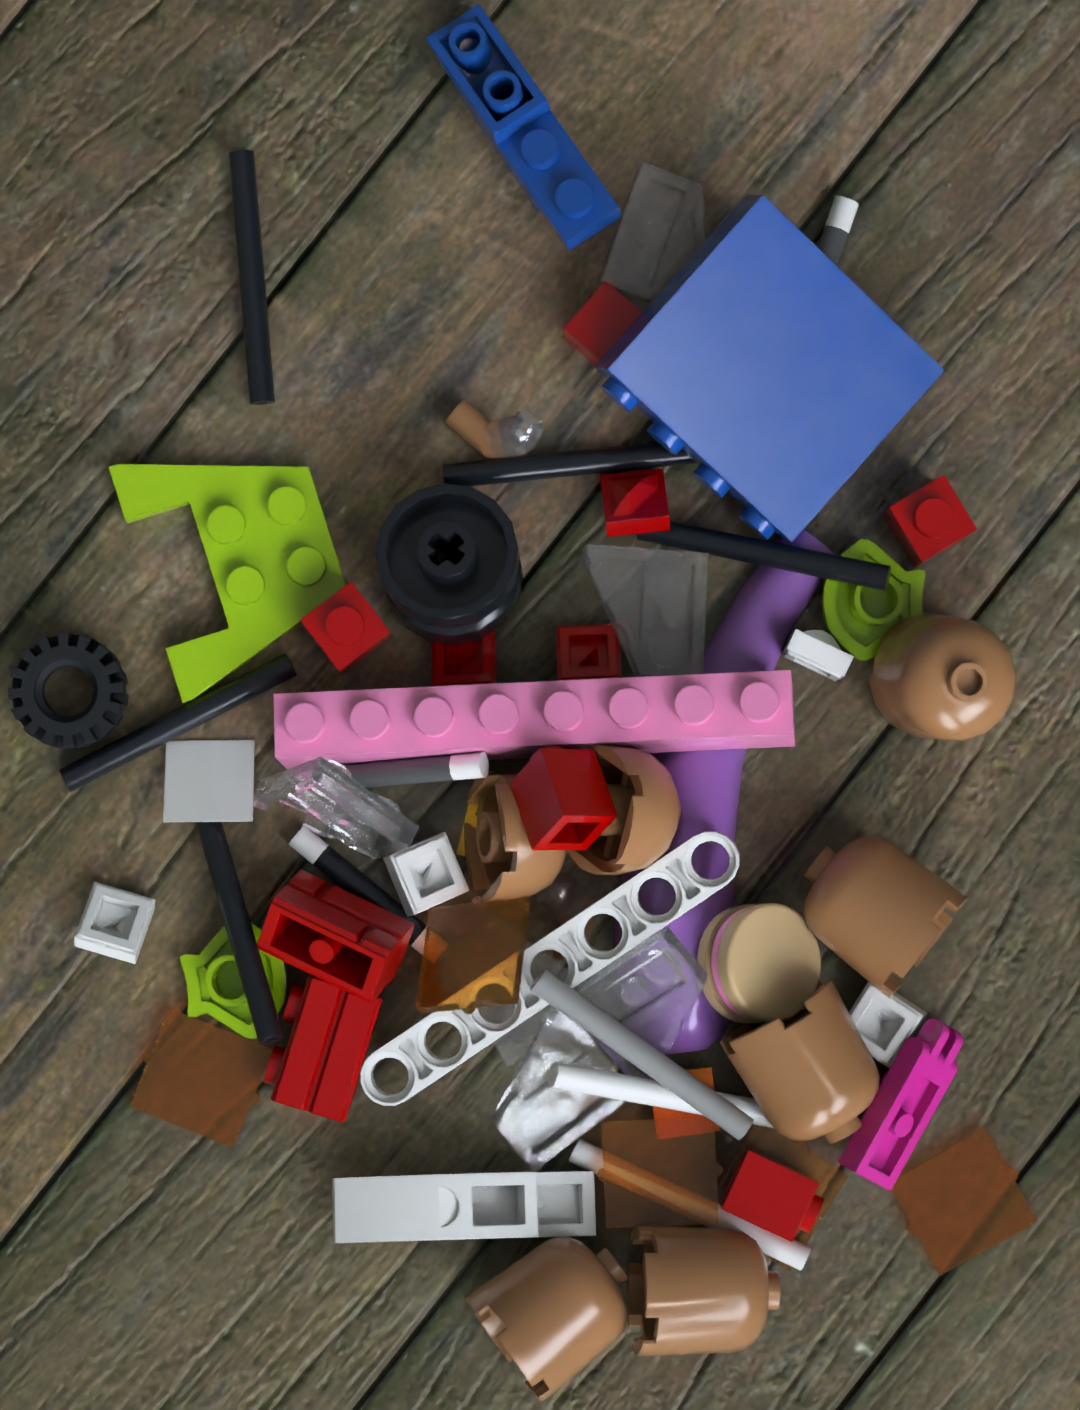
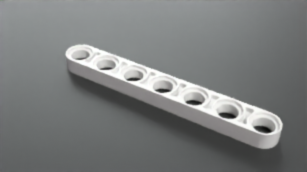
(582, 962)

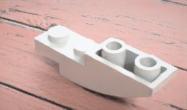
(463, 1206)

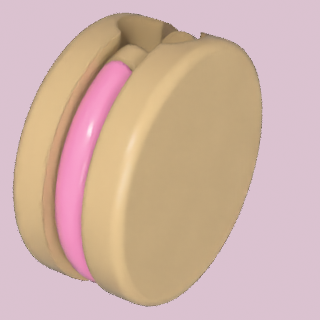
(759, 962)

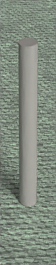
(641, 1054)

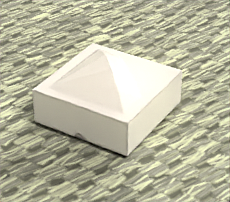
(818, 652)
(426, 874)
(114, 922)
(885, 1022)

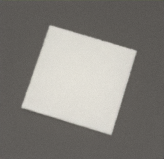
(209, 781)

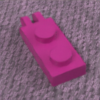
(904, 1104)

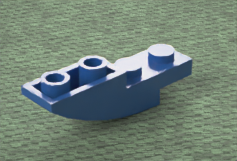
(523, 127)

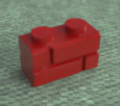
(335, 936)
(324, 1049)

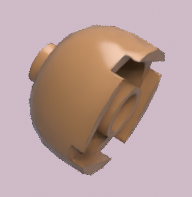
(645, 808)
(499, 848)

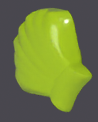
(861, 614)
(217, 987)

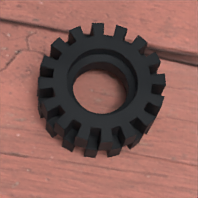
(30, 682)

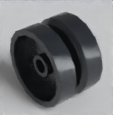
(417, 569)

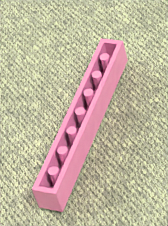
(522, 717)

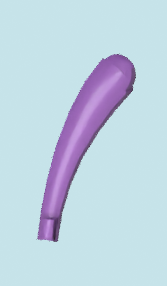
(710, 780)

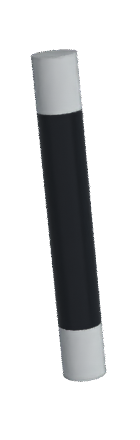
(352, 879)

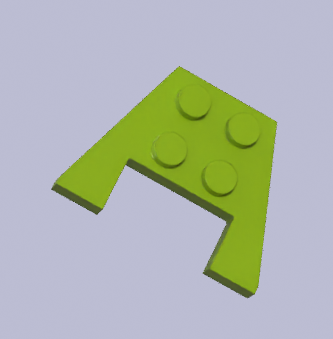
(262, 546)

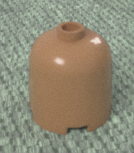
(942, 677)
(877, 908)
(807, 1070)
(698, 1290)
(553, 1311)

